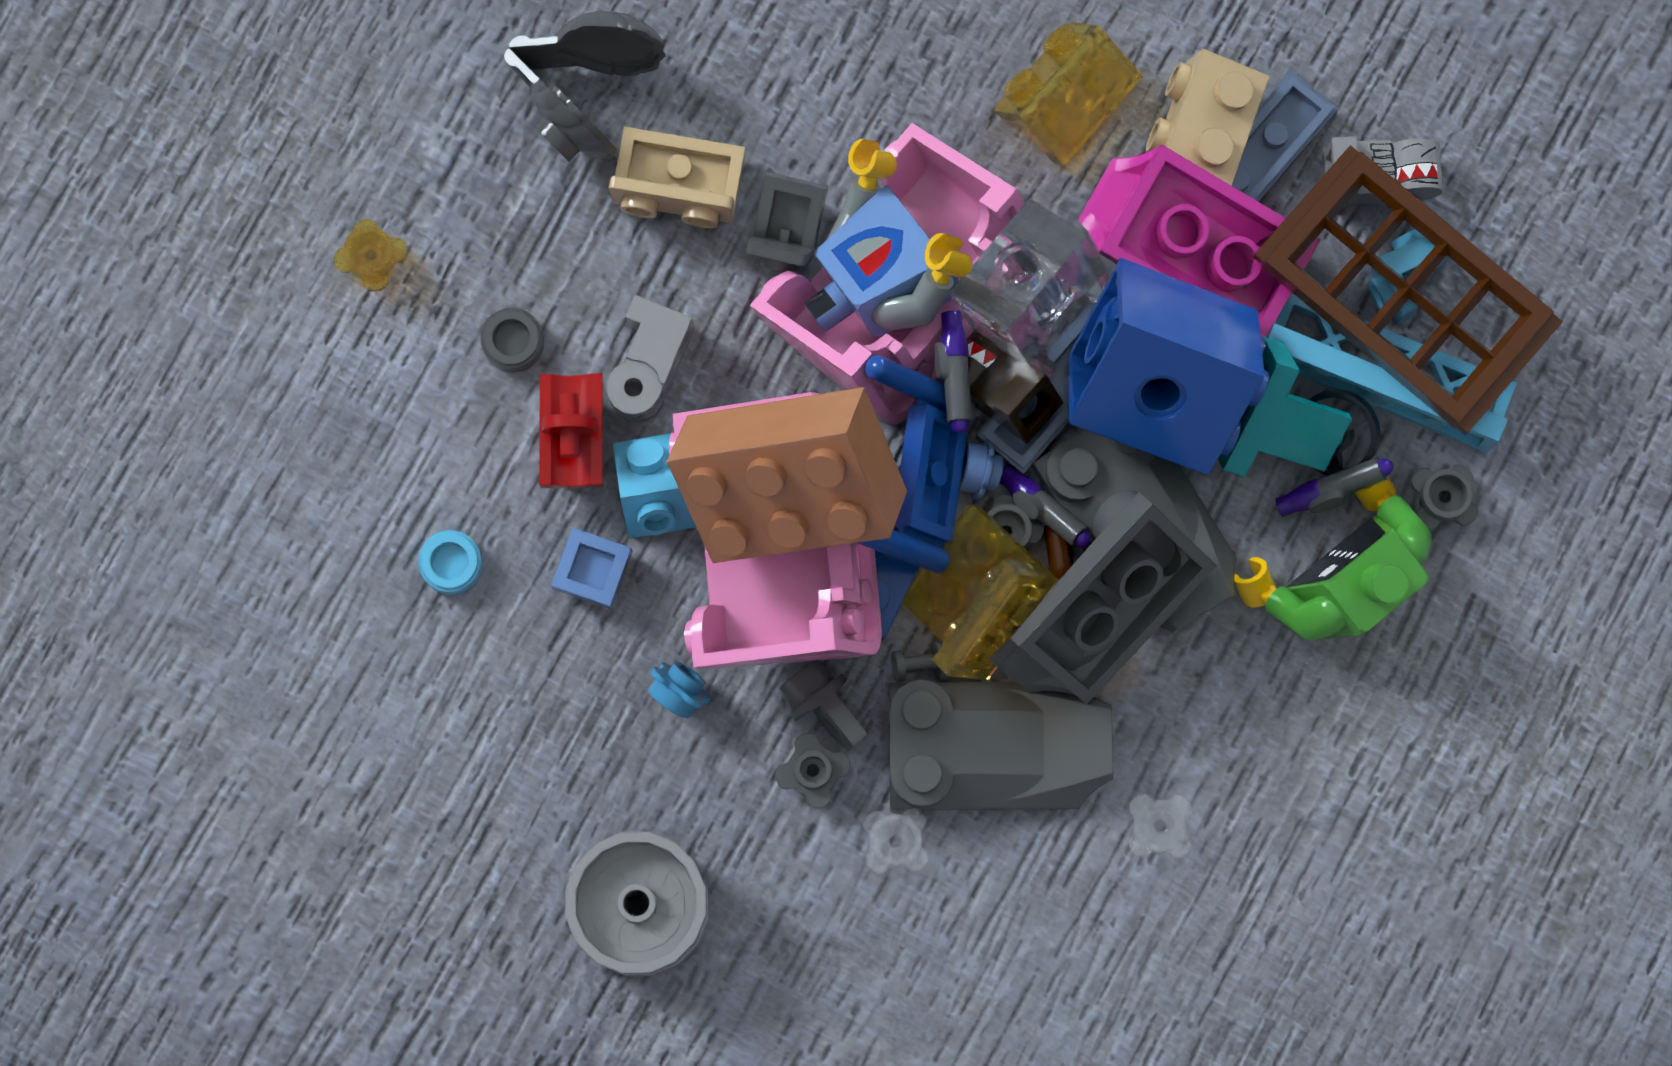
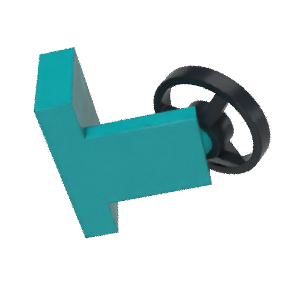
(1297, 426)

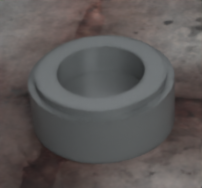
(512, 340)

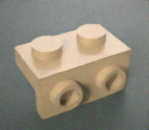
(1210, 112)
(677, 177)

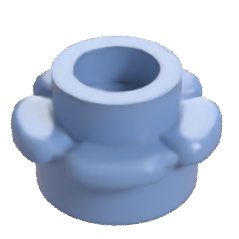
(980, 469)

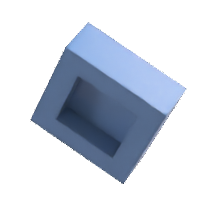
(592, 568)

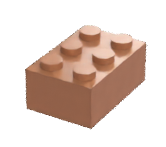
(788, 475)

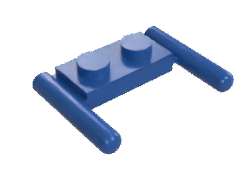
(928, 468)

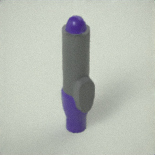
(952, 367)
(1330, 491)
(1040, 505)

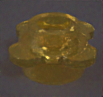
(368, 237)

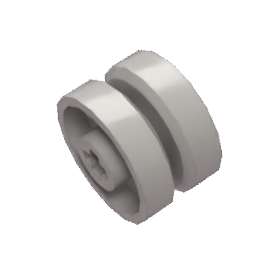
(643, 942)

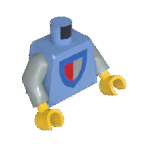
(882, 257)

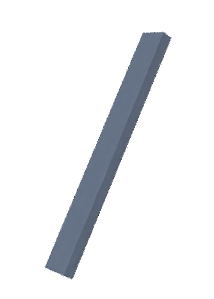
(1279, 135)

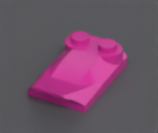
(1189, 227)

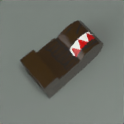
(1005, 386)

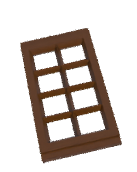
(1497, 366)

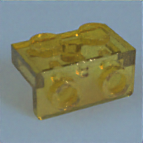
(1069, 89)

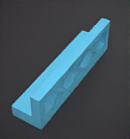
(1336, 369)

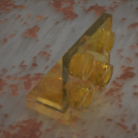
(979, 596)

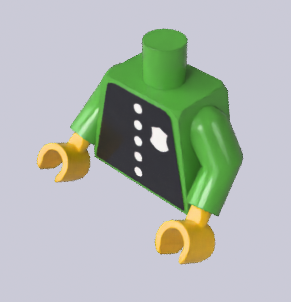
(1356, 579)

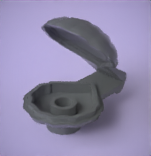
(594, 41)

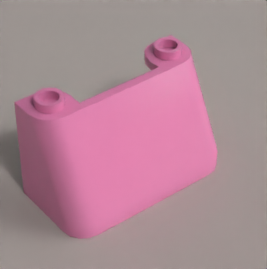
(943, 196)
(785, 603)

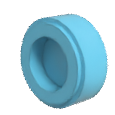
(450, 562)

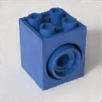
(1166, 367)

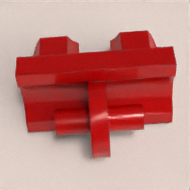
(571, 431)

